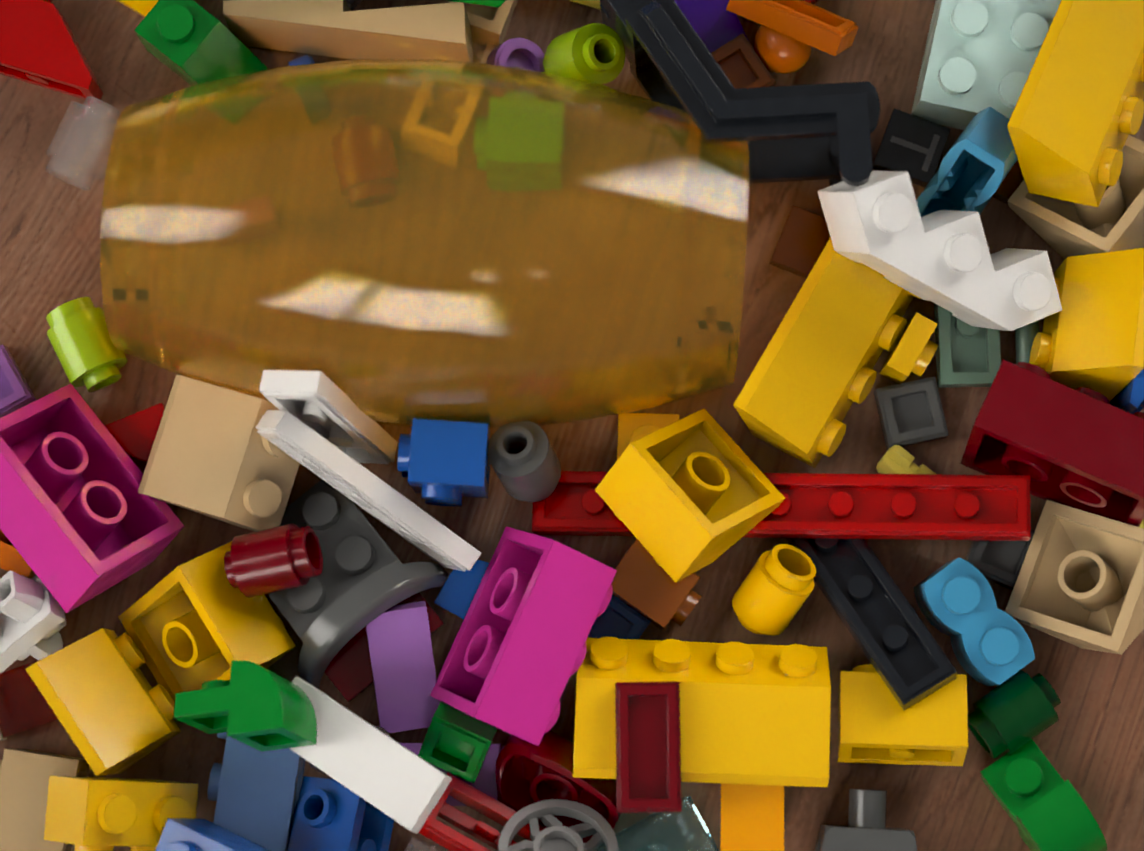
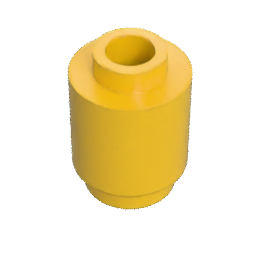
(774, 590)

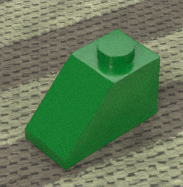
(194, 43)

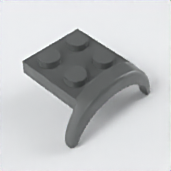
(356, 581)

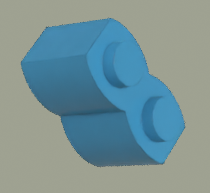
(971, 167)
(983, 638)

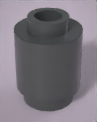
(524, 461)

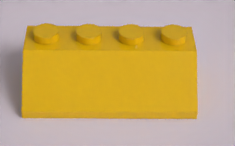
(1081, 100)
(823, 357)
(743, 708)

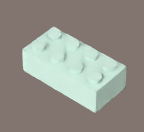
(979, 57)

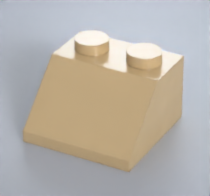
(216, 460)

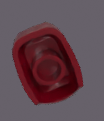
(545, 772)

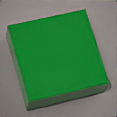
(457, 742)

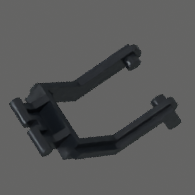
(788, 129)

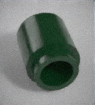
(1013, 713)

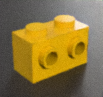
(880, 732)
(114, 811)

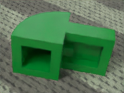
(251, 708)
(1042, 803)

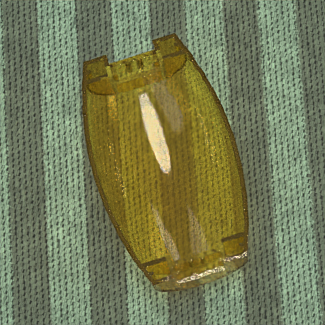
(428, 240)

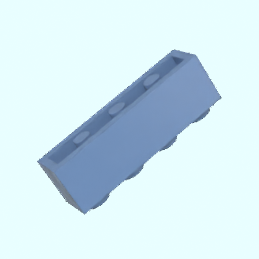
(256, 792)

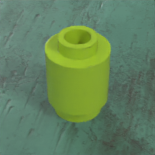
(586, 54)
(84, 344)

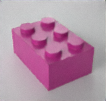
(75, 499)
(524, 634)

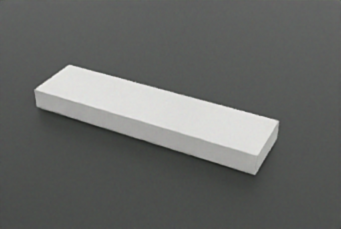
(366, 490)

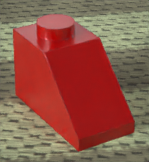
(43, 50)

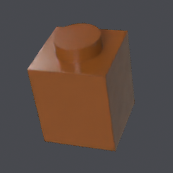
(651, 590)

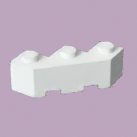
(938, 254)

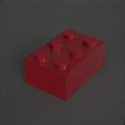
(1065, 439)

